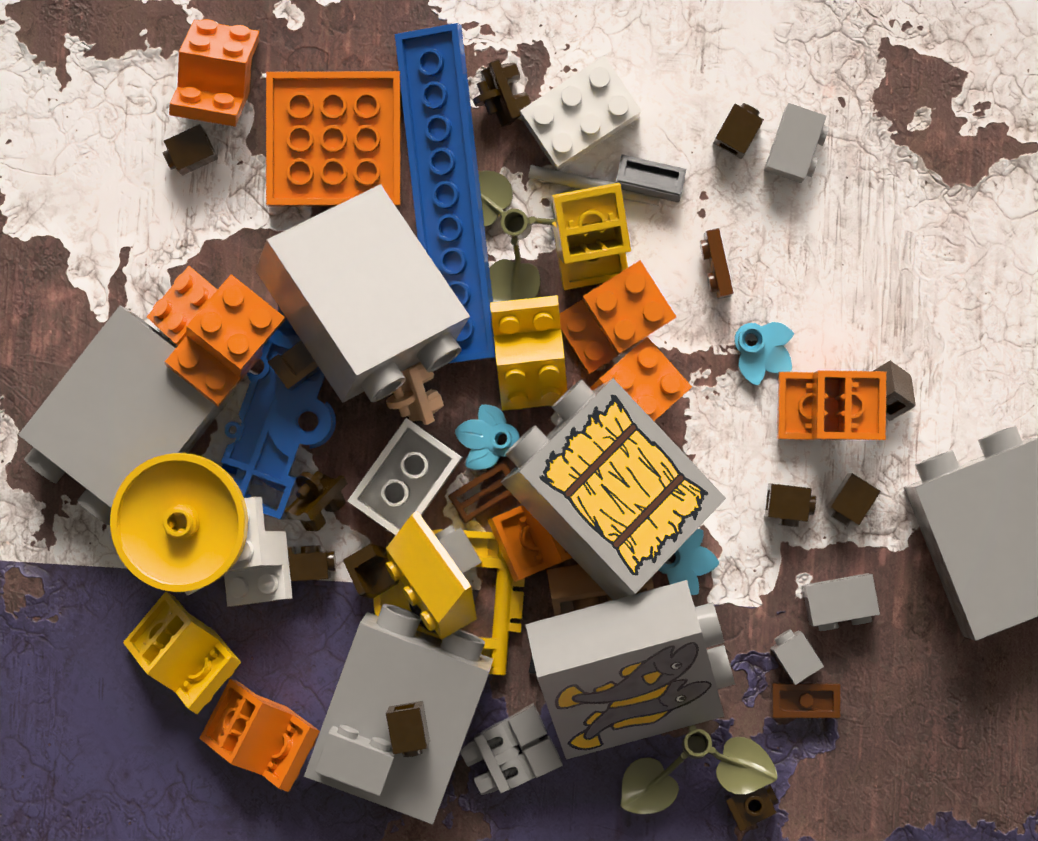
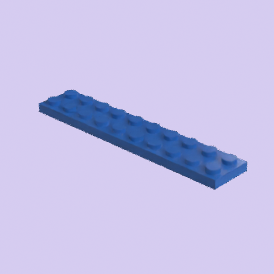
(447, 174)

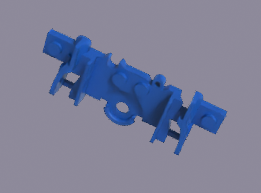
(270, 427)

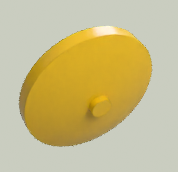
(179, 522)

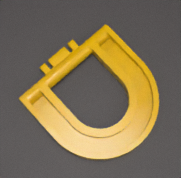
(507, 602)

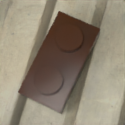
(719, 278)
(806, 700)

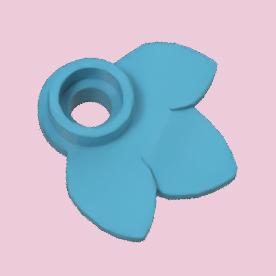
(767, 353)
(482, 437)
(690, 561)

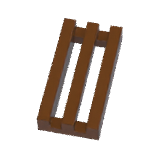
(461, 506)

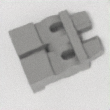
(536, 758)

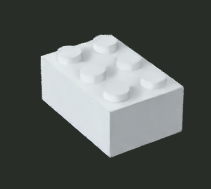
(580, 113)
(404, 477)

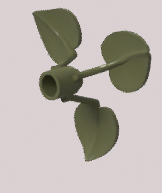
(509, 278)
(741, 771)

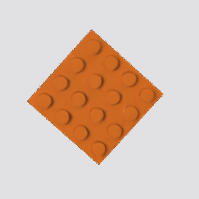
(332, 136)

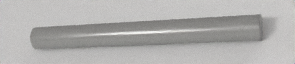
(583, 182)

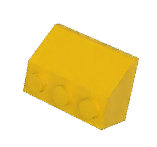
(430, 578)

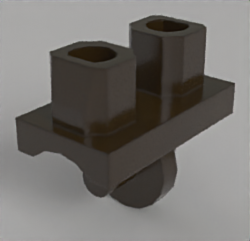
(497, 95)
(315, 494)

